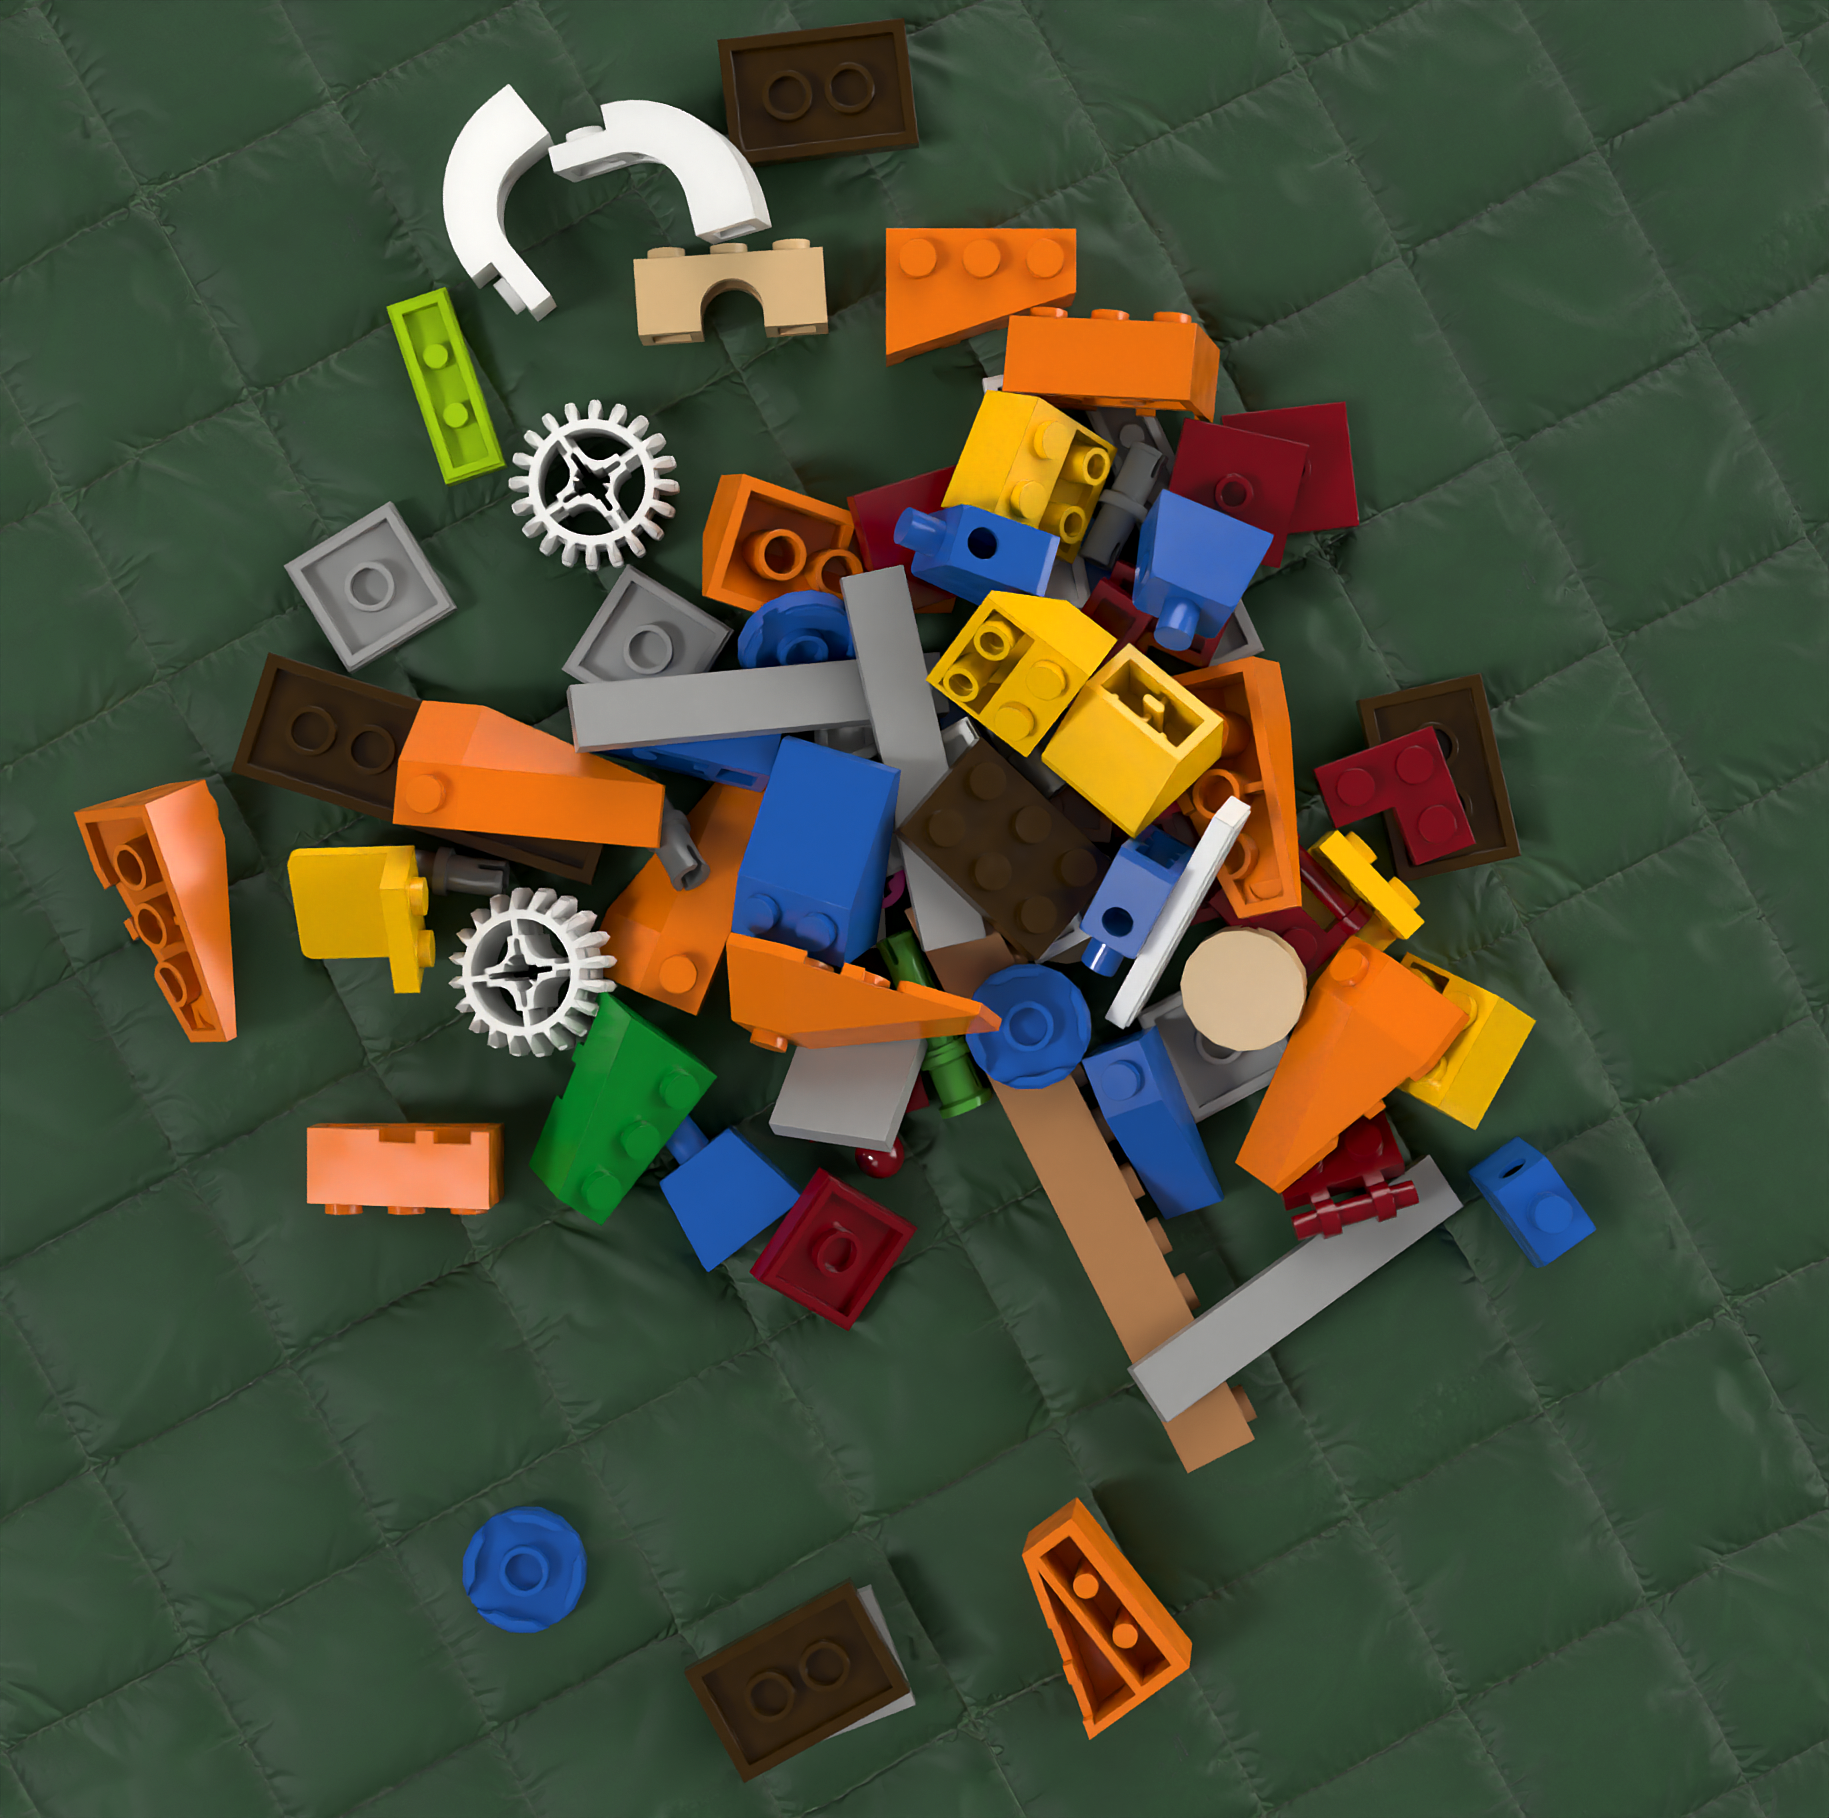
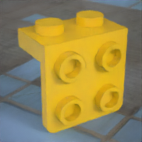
(1349, 865)
(364, 907)

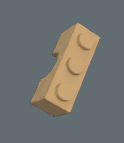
(678, 288)

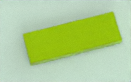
(446, 387)

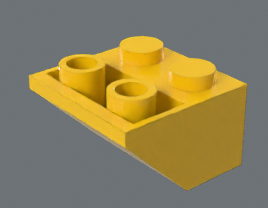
(1032, 468)
(1020, 664)
(1134, 741)
(1479, 1056)

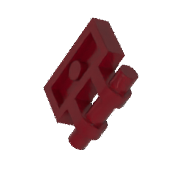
(1362, 1158)

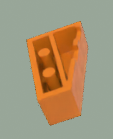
(969, 282)
(1112, 362)
(405, 1167)
(1104, 1617)

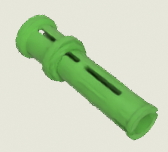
(946, 1056)

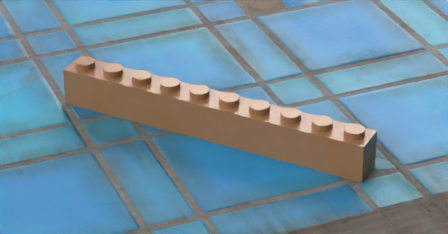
(1101, 1214)

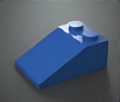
(818, 853)

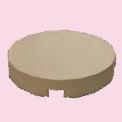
(1244, 988)

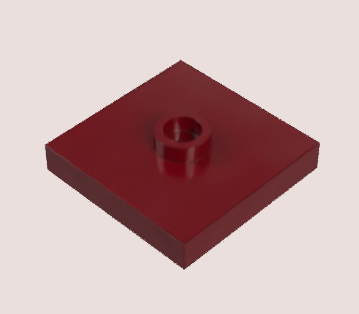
(1241, 476)
(1327, 484)
(875, 519)
(833, 1249)

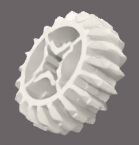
(569, 502)
(481, 976)

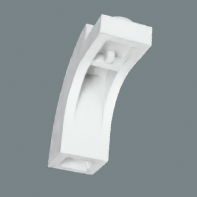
(481, 170)
(714, 174)

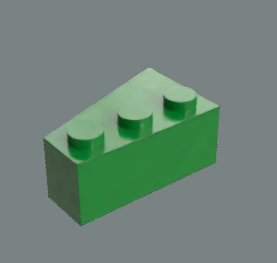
(617, 1110)

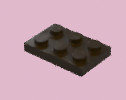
(819, 93)
(1469, 745)
(1005, 849)
(797, 1679)

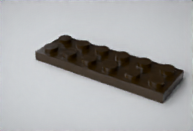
(344, 748)

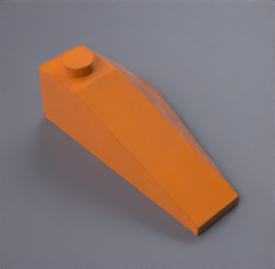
(778, 543)
(1257, 769)
(499, 776)
(171, 871)
(676, 939)
(805, 1004)
(1354, 1044)

